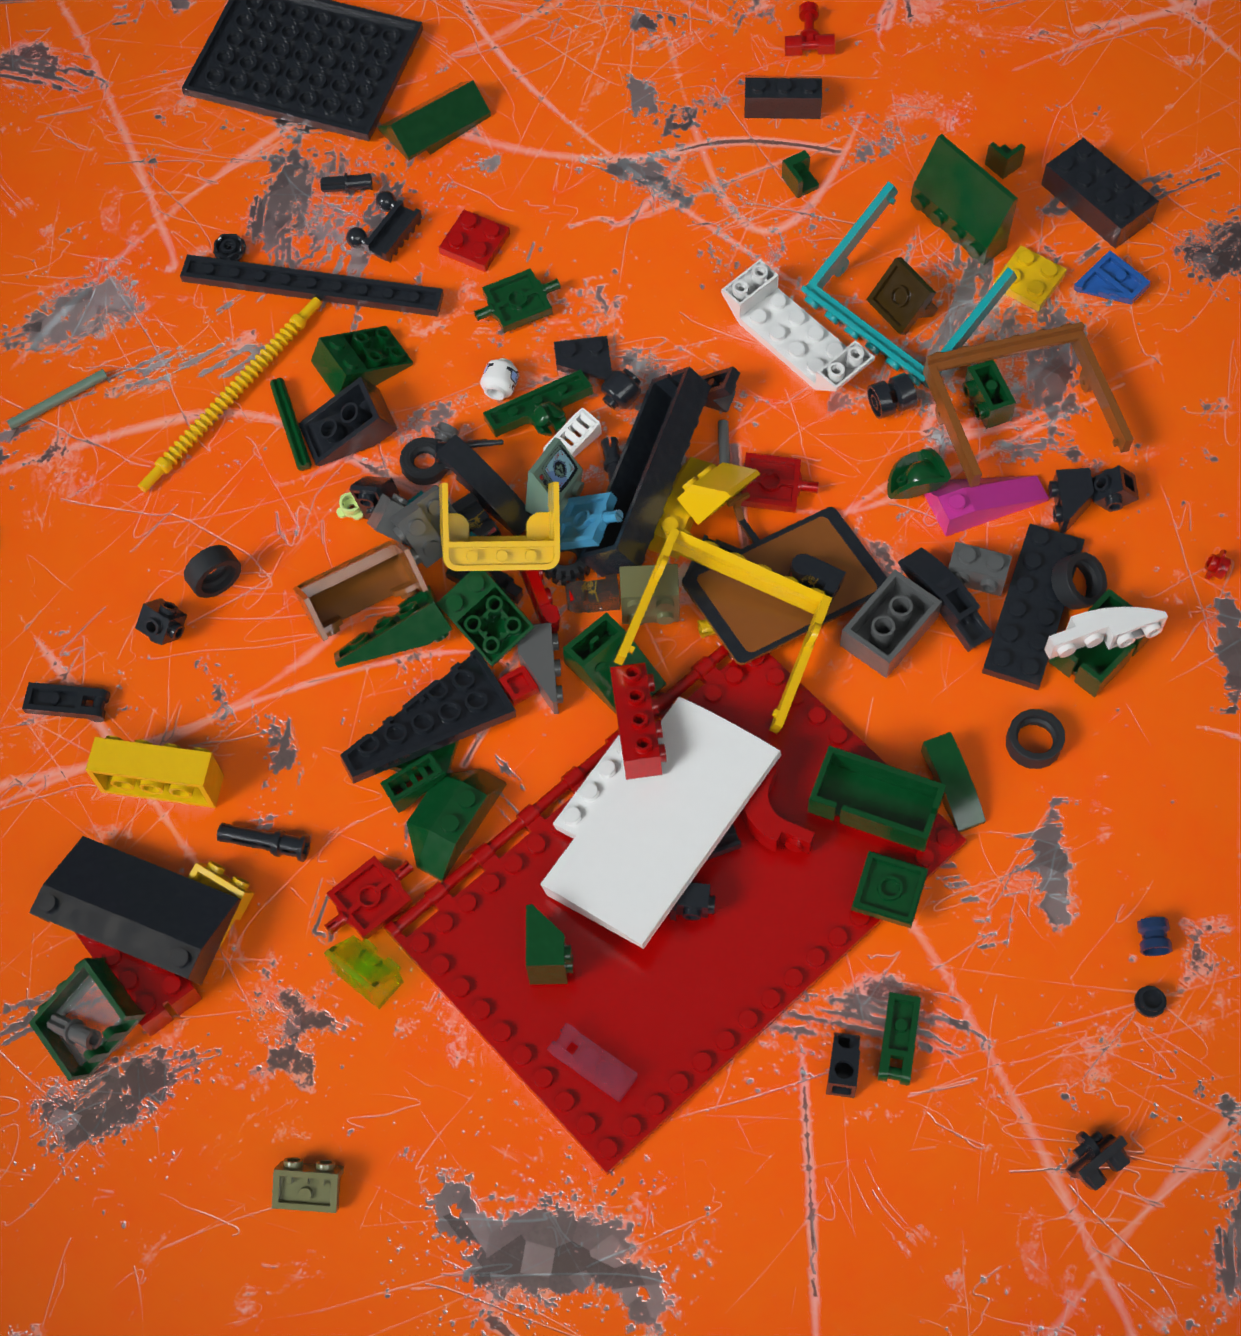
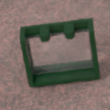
(101, 1003)

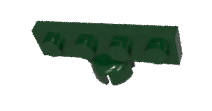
(540, 407)

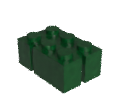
(1098, 665)

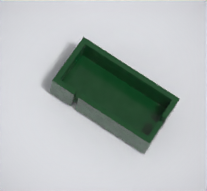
(876, 798)

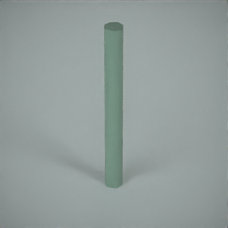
(57, 399)

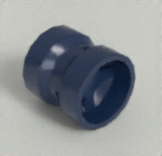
(1154, 936)

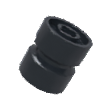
(896, 394)

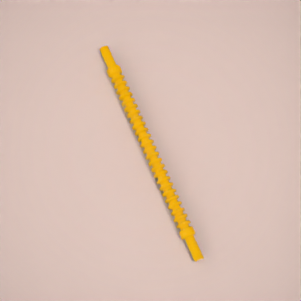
(164, 464)

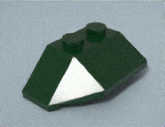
(450, 818)

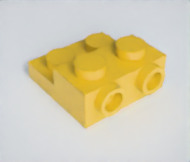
(212, 875)

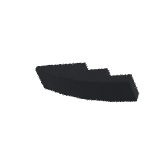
(485, 484)

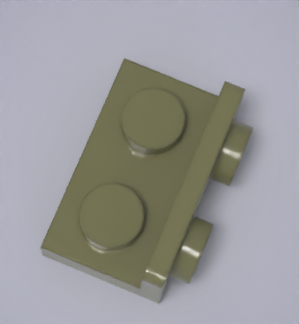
(307, 1185)

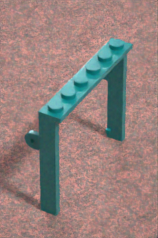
(855, 327)

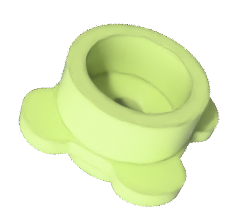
(347, 500)

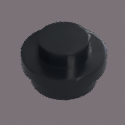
(1150, 1001)

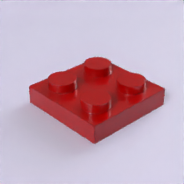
(474, 240)

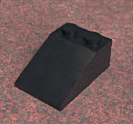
(348, 423)

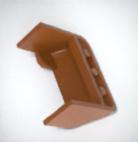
(358, 585)

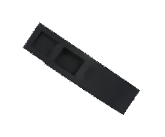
(958, 604)

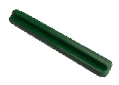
(290, 424)

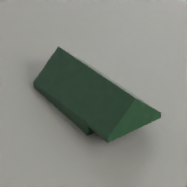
(437, 120)

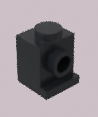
(694, 903)

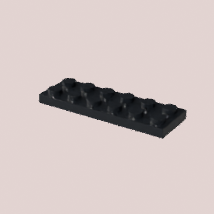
(1030, 609)

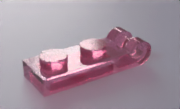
(593, 1063)

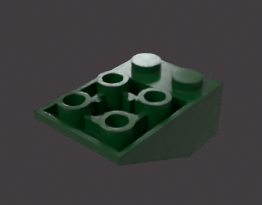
(362, 353)
(486, 615)
(594, 653)

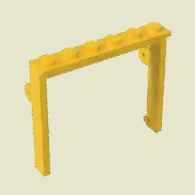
(755, 575)

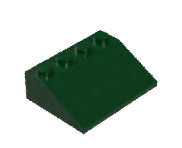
(964, 201)

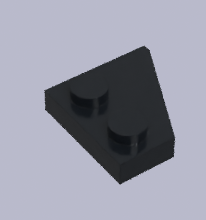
(586, 354)

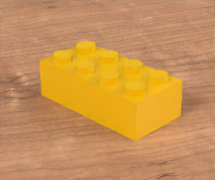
(155, 771)

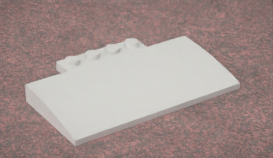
(651, 835)

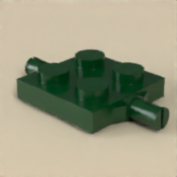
(517, 300)

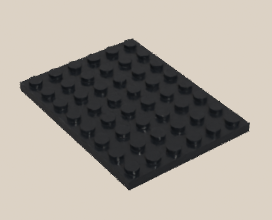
(305, 62)

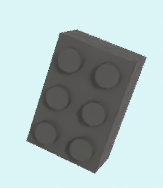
(890, 623)

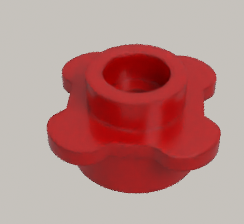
(1217, 565)

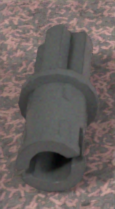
(75, 1031)

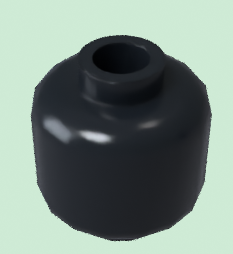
(621, 389)

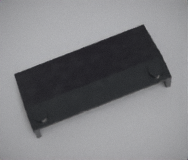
(137, 908)

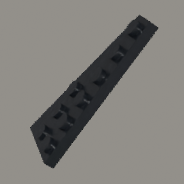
(439, 715)

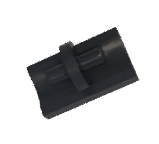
(1093, 1153)

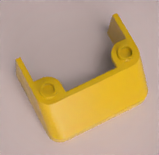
(498, 553)

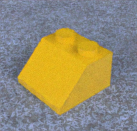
(714, 489)

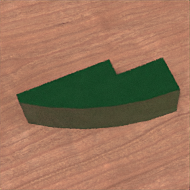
(950, 769)

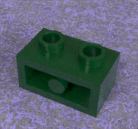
(989, 394)

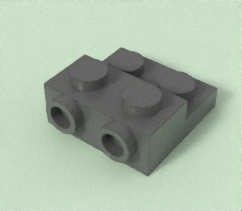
(420, 527)

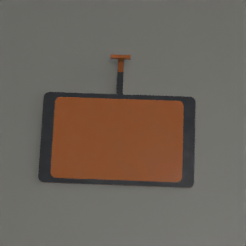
(758, 623)

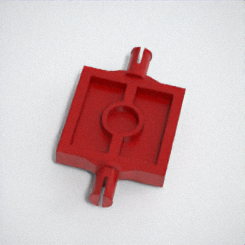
(777, 484)
(369, 898)

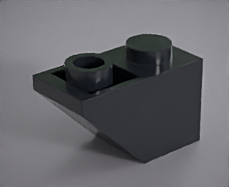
(369, 490)
(1072, 495)

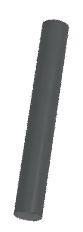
(723, 441)

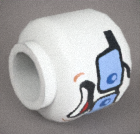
(499, 379)

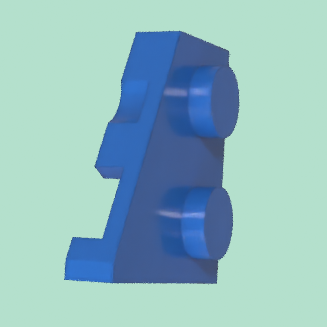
(1113, 280)

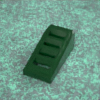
(401, 778)

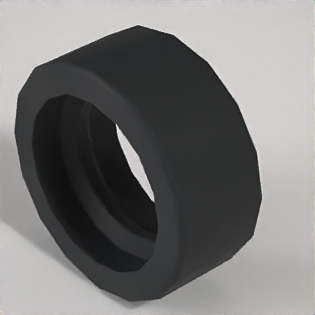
(199, 569)
(1063, 582)
(1045, 720)

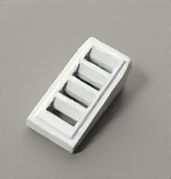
(578, 423)

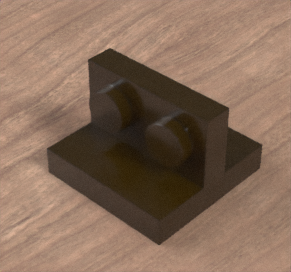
(902, 296)

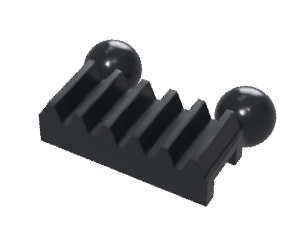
(390, 232)

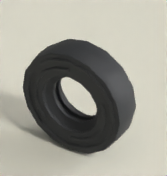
(415, 474)

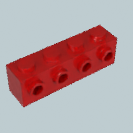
(636, 721)

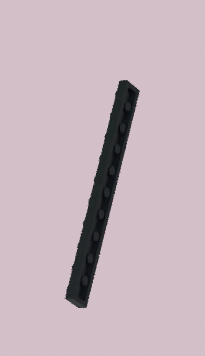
(312, 284)

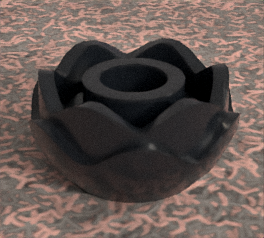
(229, 247)

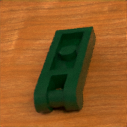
(899, 1037)

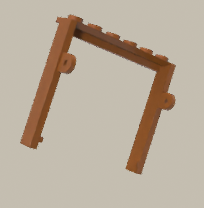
(1090, 379)

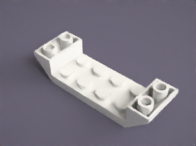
(791, 331)

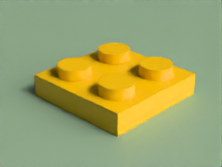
(1035, 278)

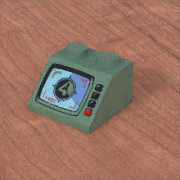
(553, 465)

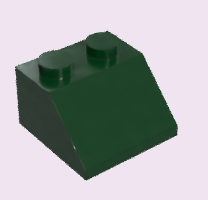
(546, 950)

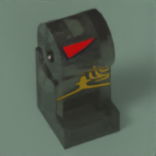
(593, 595)

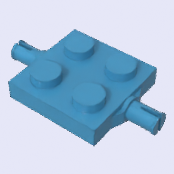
(586, 519)

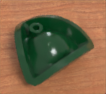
(917, 474)

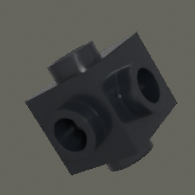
(1114, 488)
(161, 621)

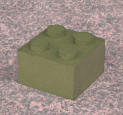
(664, 604)

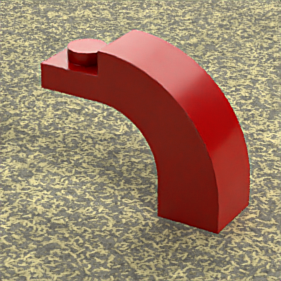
(768, 826)

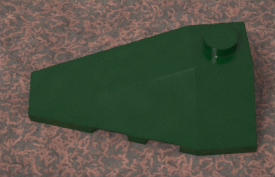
(413, 626)

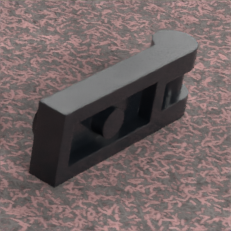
(65, 701)

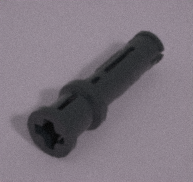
(277, 843)

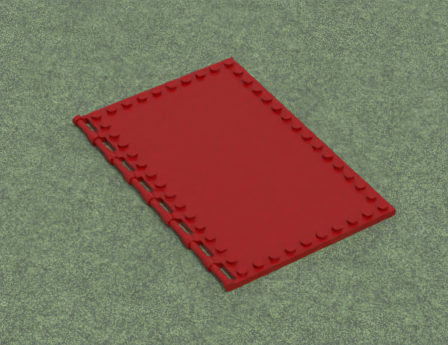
(697, 984)

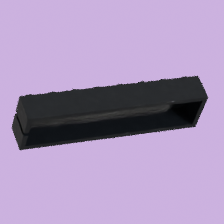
(649, 468)

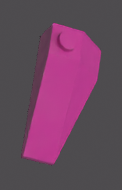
(962, 507)

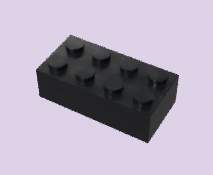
(1099, 192)

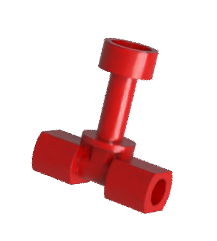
(809, 38)

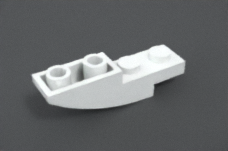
(1114, 625)

